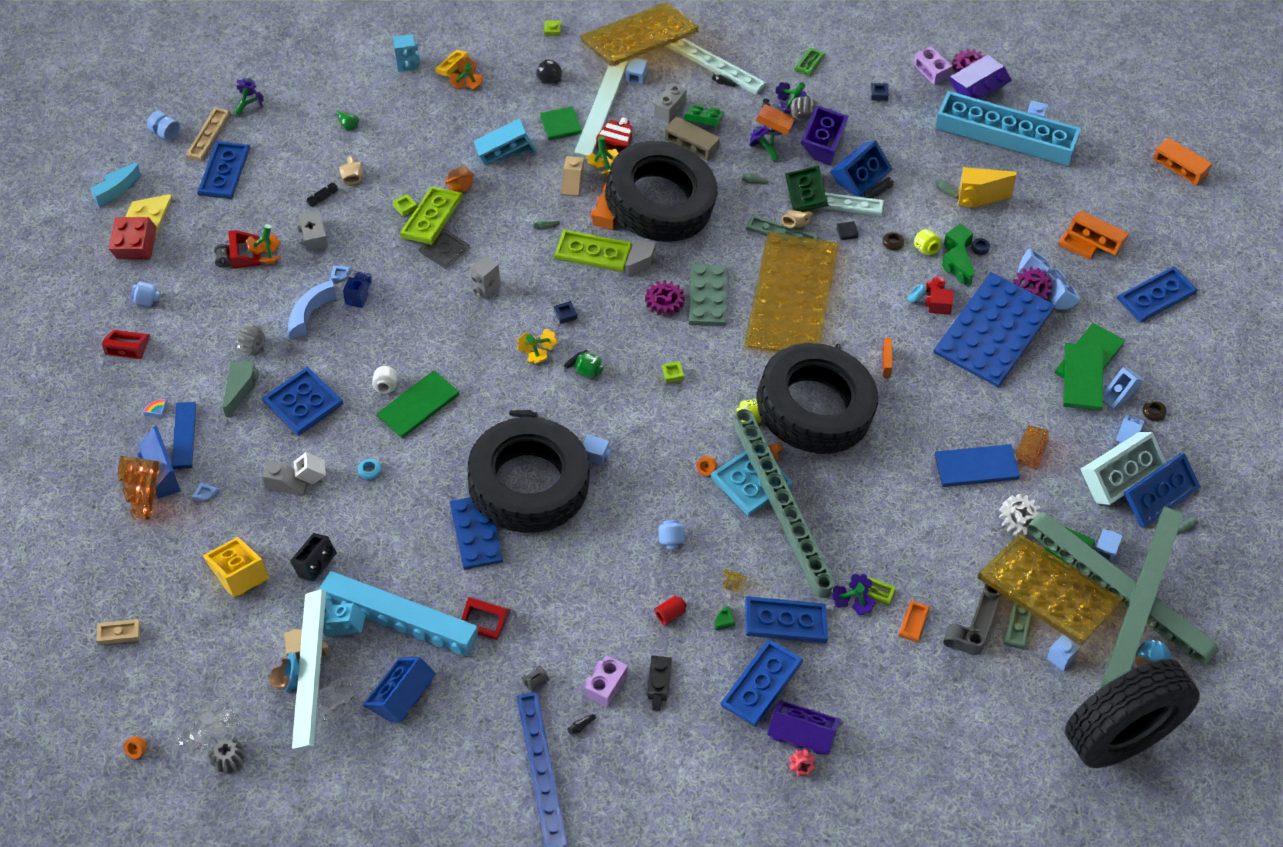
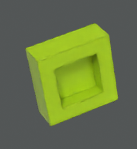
(552, 28)
(404, 205)
(672, 372)

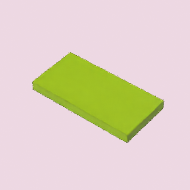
(431, 215)
(593, 250)

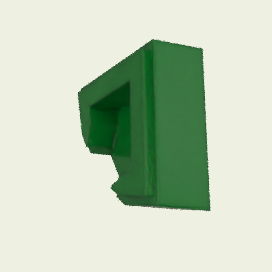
(724, 619)

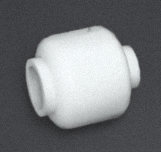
(385, 379)

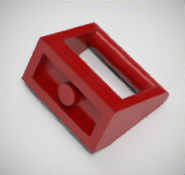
(237, 260)
(125, 349)
(489, 607)

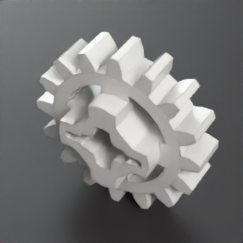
(1018, 515)

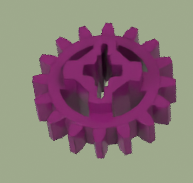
(965, 59)
(1037, 282)
(664, 298)

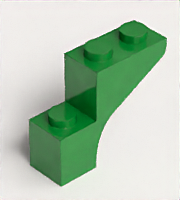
(957, 259)

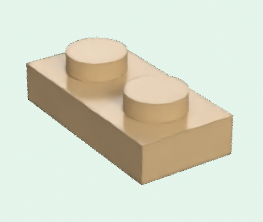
(118, 632)

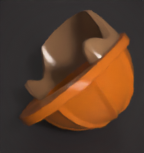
(460, 179)

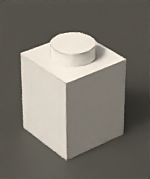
(309, 468)

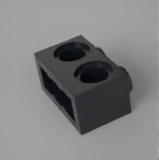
(313, 557)

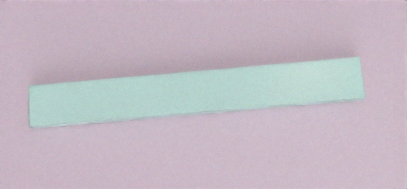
(718, 65)
(600, 109)
(309, 671)

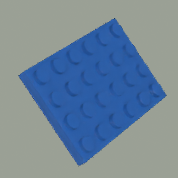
(994, 329)

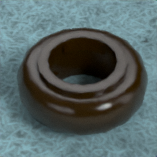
(891, 245)
(1151, 415)

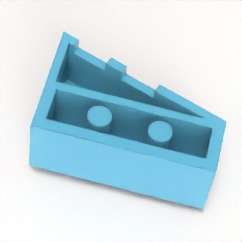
(505, 142)

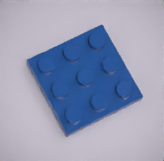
(302, 401)

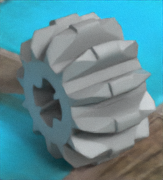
(803, 107)
(251, 338)
(226, 754)

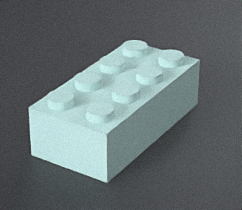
(1123, 467)

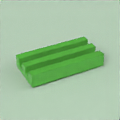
(804, 70)

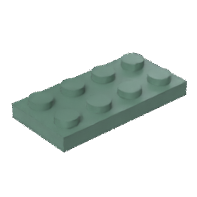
(708, 294)

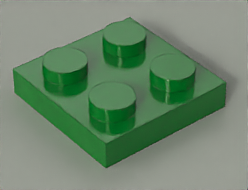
(704, 115)

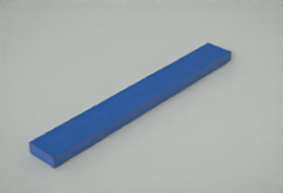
(541, 770)

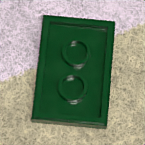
(806, 189)

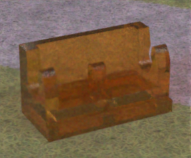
(1032, 446)

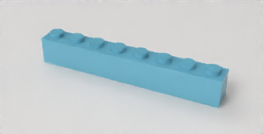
(401, 614)

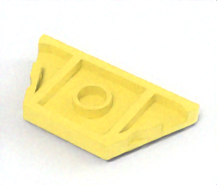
(154, 208)

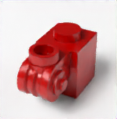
(939, 299)

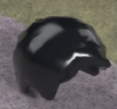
(549, 71)

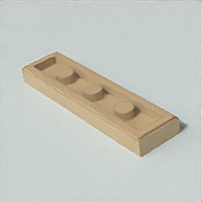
(208, 134)

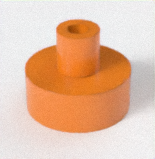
(774, 448)
(706, 465)
(135, 747)

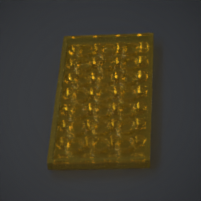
(791, 292)

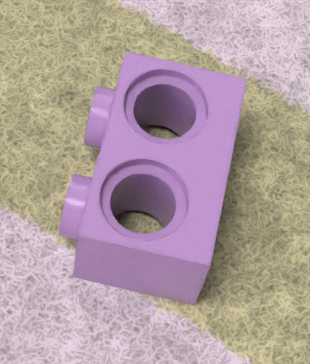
(932, 65)
(610, 682)

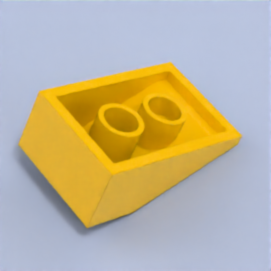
(984, 186)
(236, 567)

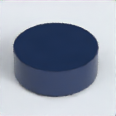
(980, 246)

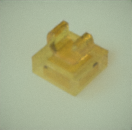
(733, 577)

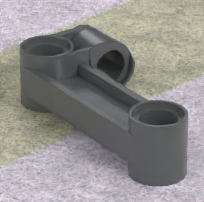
(960, 637)

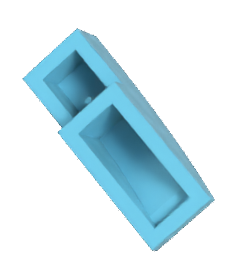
(115, 184)

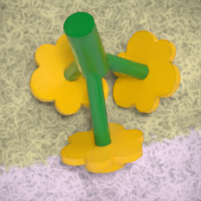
(608, 156)
(529, 343)

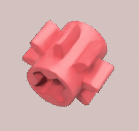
(799, 757)

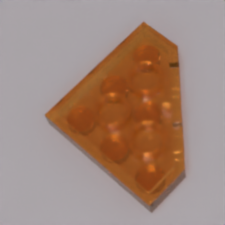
(139, 484)

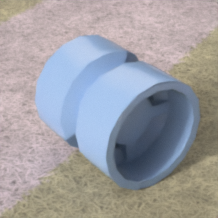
(163, 125)

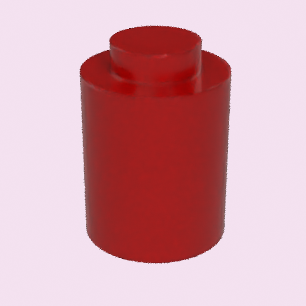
(670, 610)

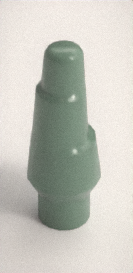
(751, 178)
(945, 187)
(543, 223)
(1187, 524)

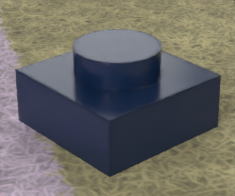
(879, 91)
(565, 312)

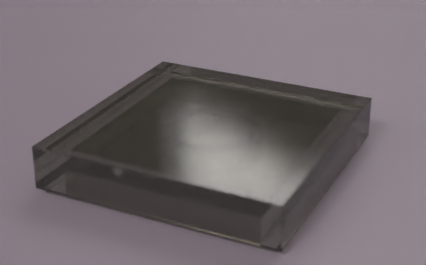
(445, 249)

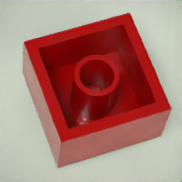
(132, 238)

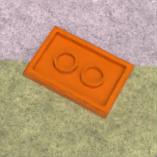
(775, 119)

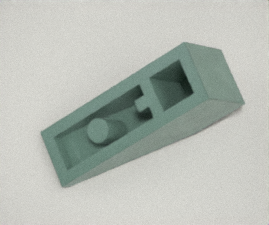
(239, 384)

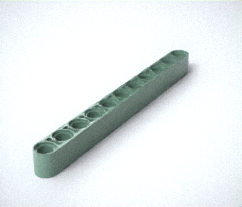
(783, 510)
(1096, 567)
(1143, 595)

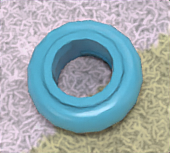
(917, 293)
(369, 475)

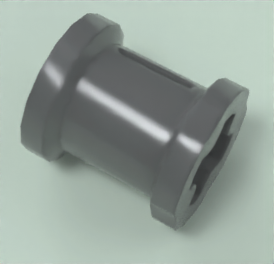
(225, 255)
(535, 678)

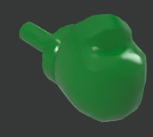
(347, 120)

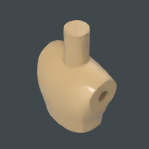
(351, 172)
(796, 219)

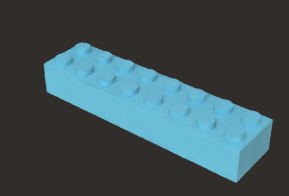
(1008, 128)

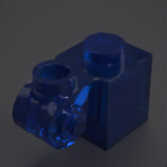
(356, 289)

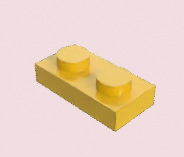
(450, 64)

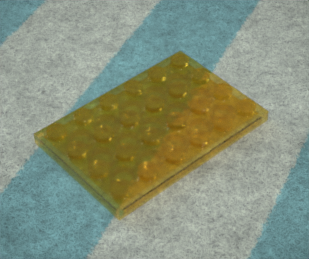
(639, 34)
(1050, 589)

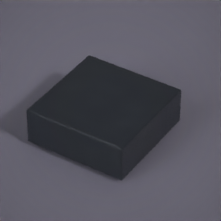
(847, 230)

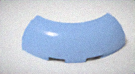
(1062, 295)
(306, 305)

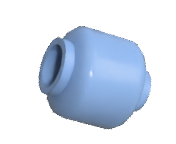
(144, 294)
(671, 533)

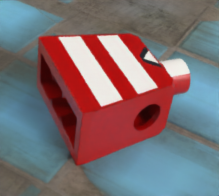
(616, 134)

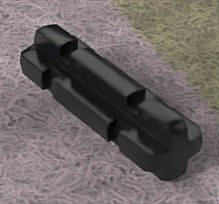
(879, 188)
(322, 194)

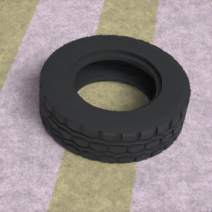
(652, 219)
(806, 429)
(520, 510)
(1132, 713)

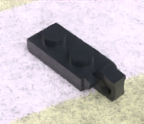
(659, 680)

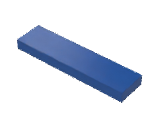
(184, 435)

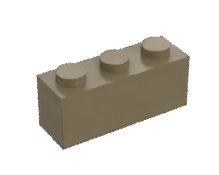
(692, 137)

